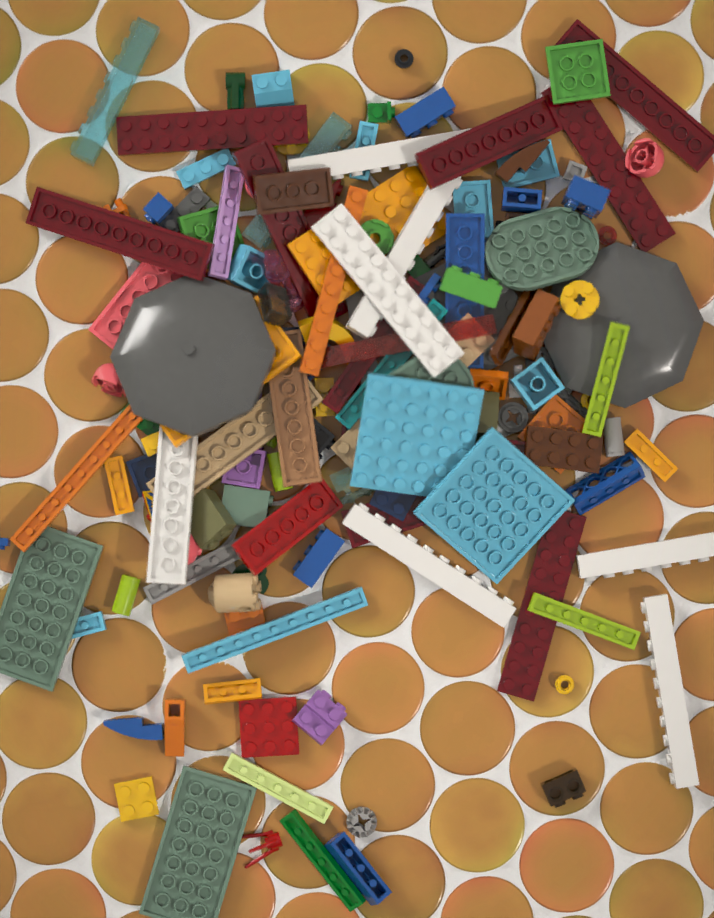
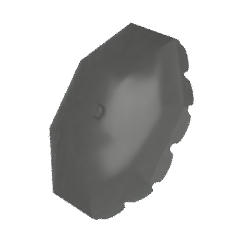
(635, 292)
(193, 355)

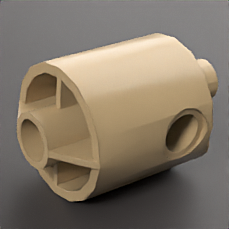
(235, 593)

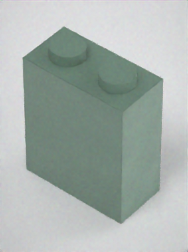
(247, 505)

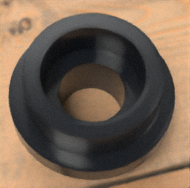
(401, 64)

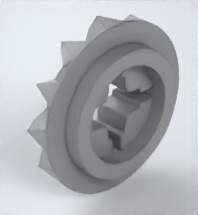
(365, 813)

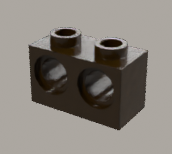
(561, 782)

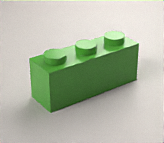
(471, 286)

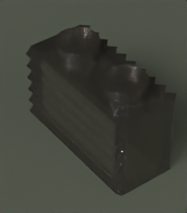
(274, 304)

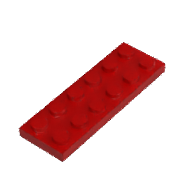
(287, 526)

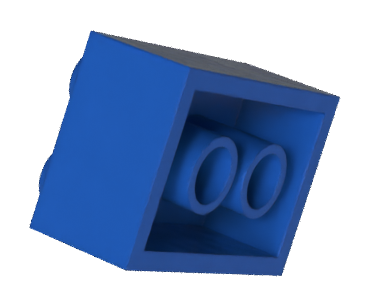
(585, 197)

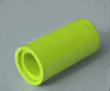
(275, 470)
(126, 595)

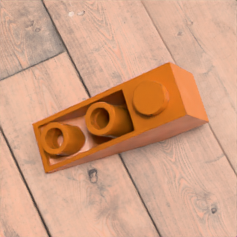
(175, 727)

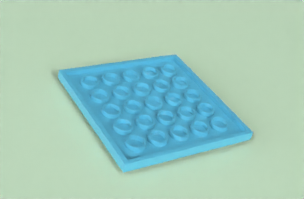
(413, 433)
(494, 505)

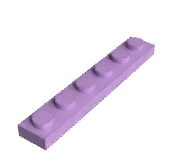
(226, 222)

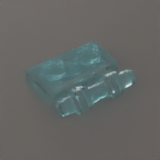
(341, 482)

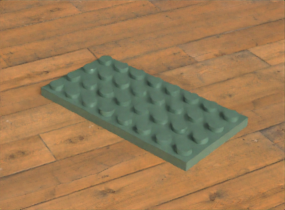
(45, 606)
(198, 846)

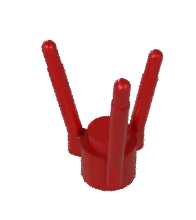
(272, 842)

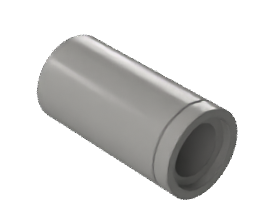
(613, 437)

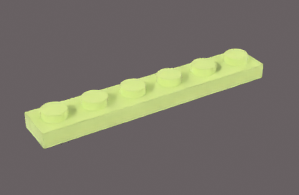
(278, 787)

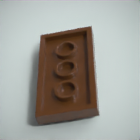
(293, 190)
(563, 449)

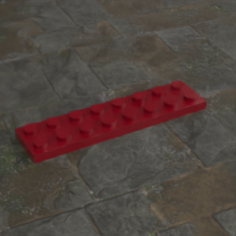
(488, 142)

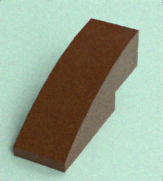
(521, 161)

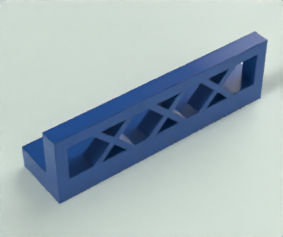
(607, 485)

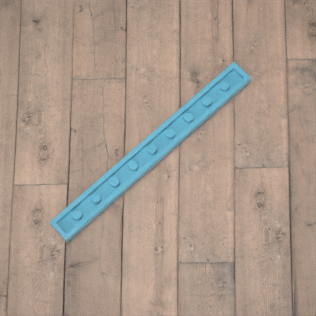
(274, 629)

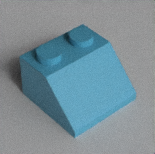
(273, 89)

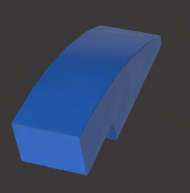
(136, 728)

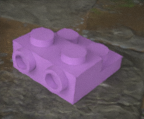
(248, 472)
(320, 716)

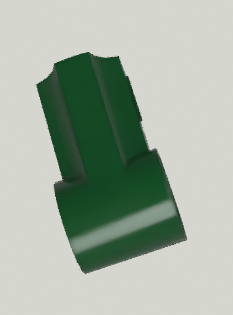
(235, 89)

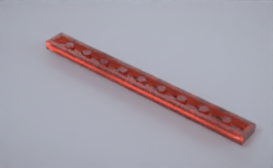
(393, 344)

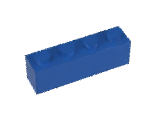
(357, 868)

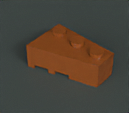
(535, 324)

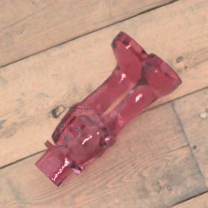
(276, 272)

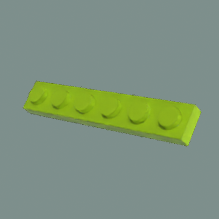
(605, 378)
(584, 621)

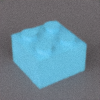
(248, 269)
(536, 384)

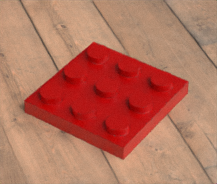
(268, 727)

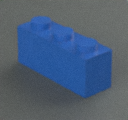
(425, 113)
(317, 557)

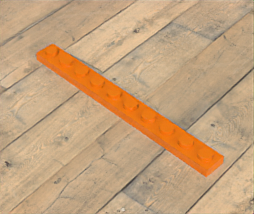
(329, 295)
(76, 479)

